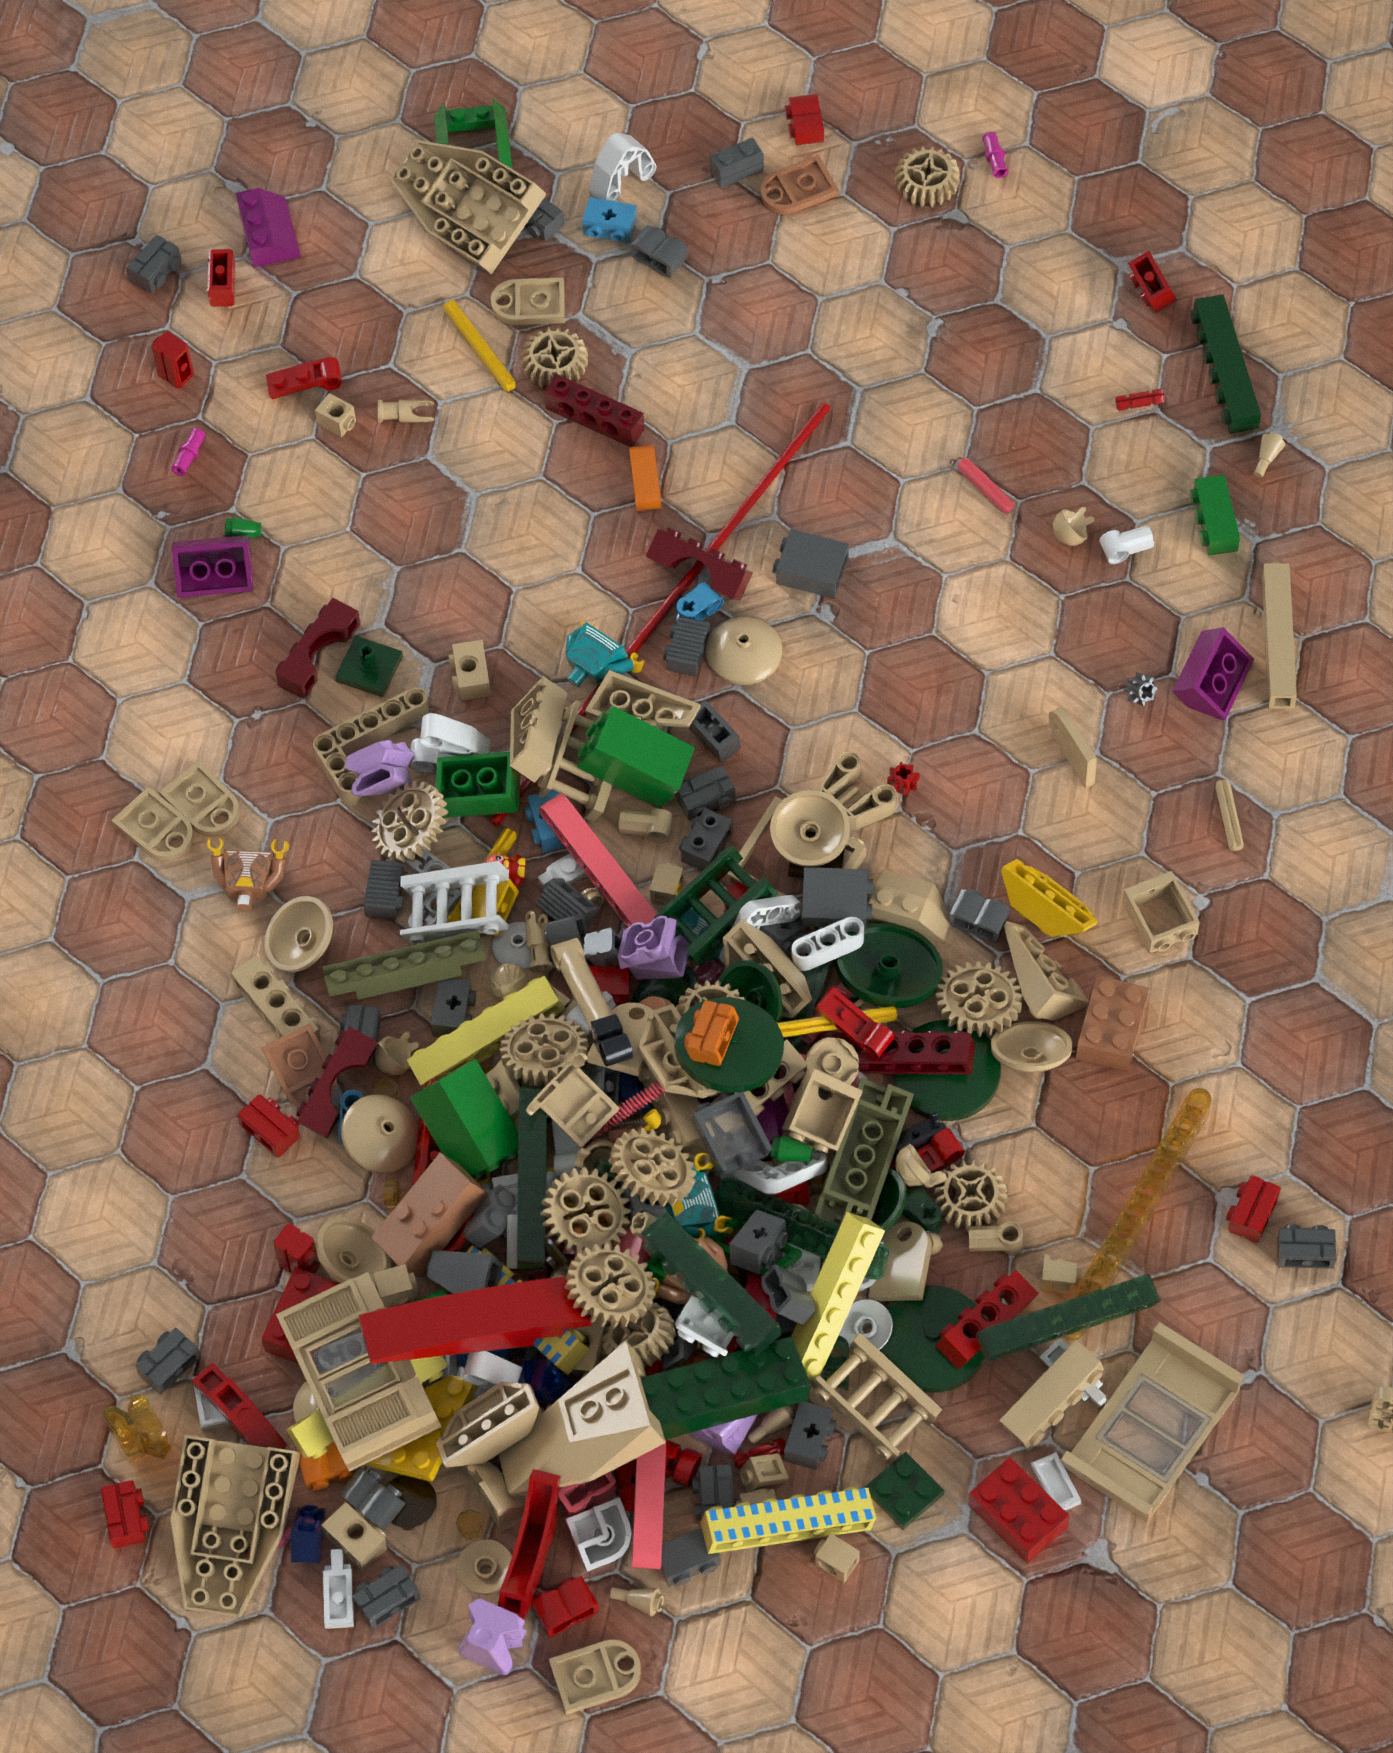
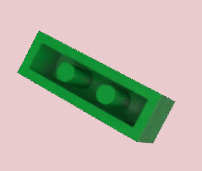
(1215, 515)

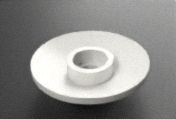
(507, 951)
(864, 1314)

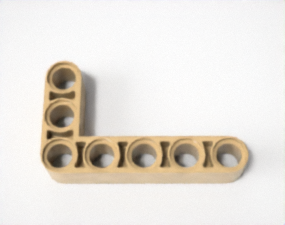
(362, 737)

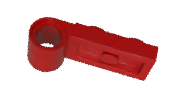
(304, 376)
(854, 1023)
(940, 1152)

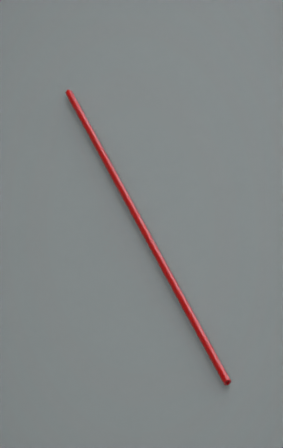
(698, 565)

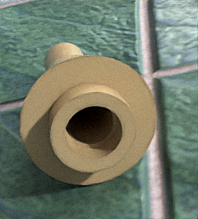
(1270, 447)
(773, 1422)
(645, 1600)

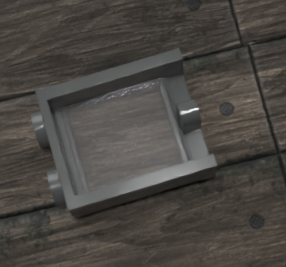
(731, 1133)

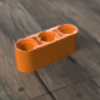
(645, 478)

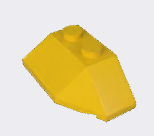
(1045, 901)

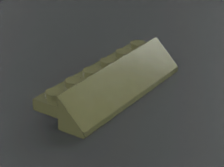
(404, 966)
(865, 1153)

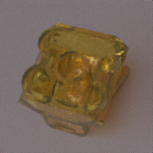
(138, 1430)

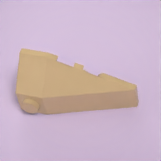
(642, 702)
(1039, 976)
(493, 1493)

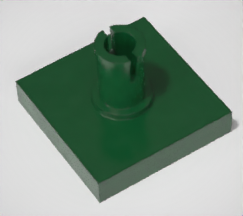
(369, 666)

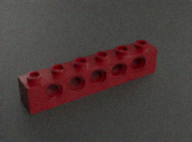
(928, 1061)

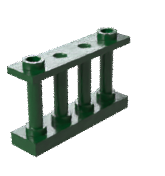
(708, 943)

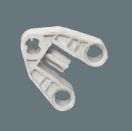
(616, 157)
(445, 738)
(487, 1371)

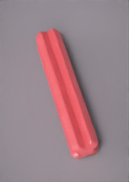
(985, 485)

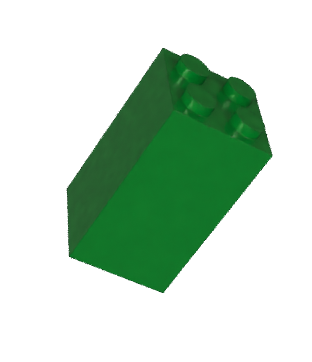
(635, 757)
(468, 1120)

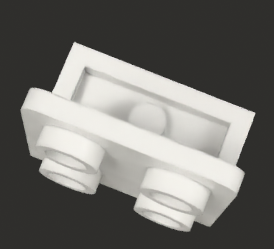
(699, 1325)

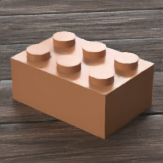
(1112, 1023)

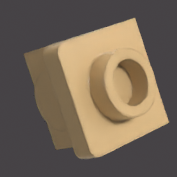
(763, 1471)

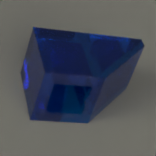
(545, 1380)
(307, 1534)

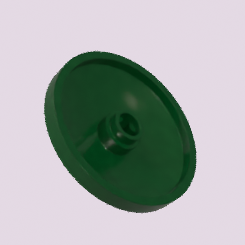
(891, 967)
(751, 1054)
(953, 1095)
(916, 1334)

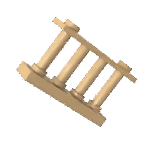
(595, 801)
(882, 1371)

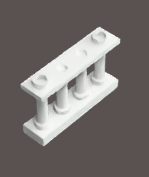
(441, 882)

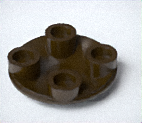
(419, 1501)

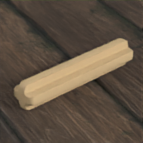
(1229, 815)

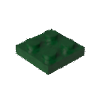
(904, 1490)

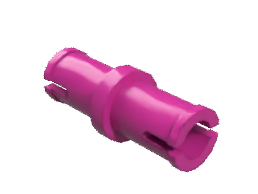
(995, 155)
(188, 452)

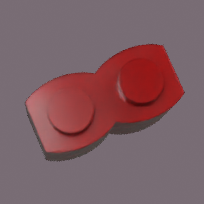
(805, 118)
(564, 1606)

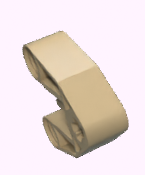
(859, 808)

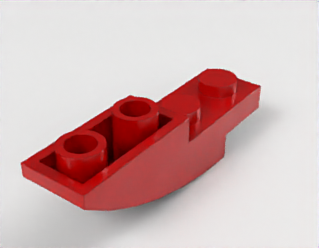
(237, 1408)

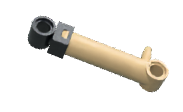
(604, 1026)

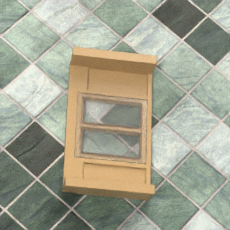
(363, 1403)
(1154, 1422)

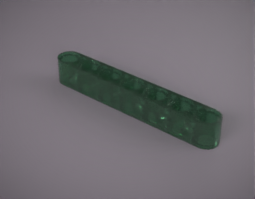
(531, 1183)
(803, 1227)
(1067, 1317)

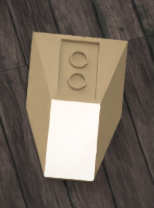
(467, 199)
(589, 1428)
(223, 1506)

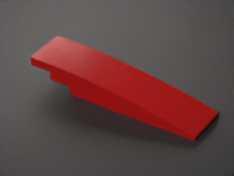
(472, 1321)

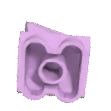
(380, 768)
(653, 950)
(727, 1436)
(491, 1636)

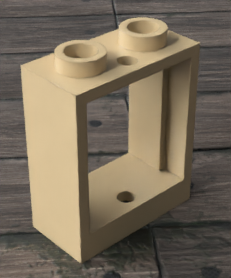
(1154, 889)
(843, 1119)

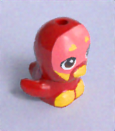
(515, 866)

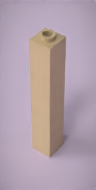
(1279, 636)

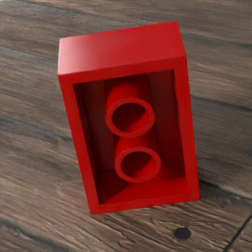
(299, 1288)
(1018, 1510)

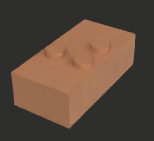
(429, 1214)

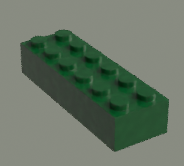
(726, 1388)

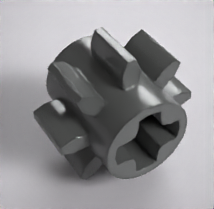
(1140, 689)

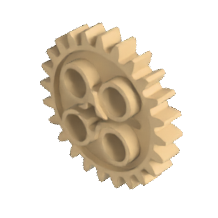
(423, 810)
(979, 998)
(542, 1047)
(652, 1167)
(577, 1189)
(597, 1267)

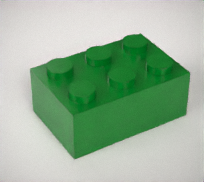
(478, 784)

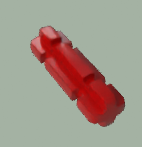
(1139, 399)
(777, 1446)

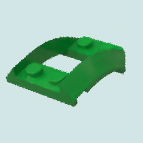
(474, 119)

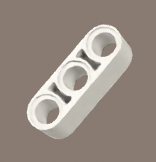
(834, 933)

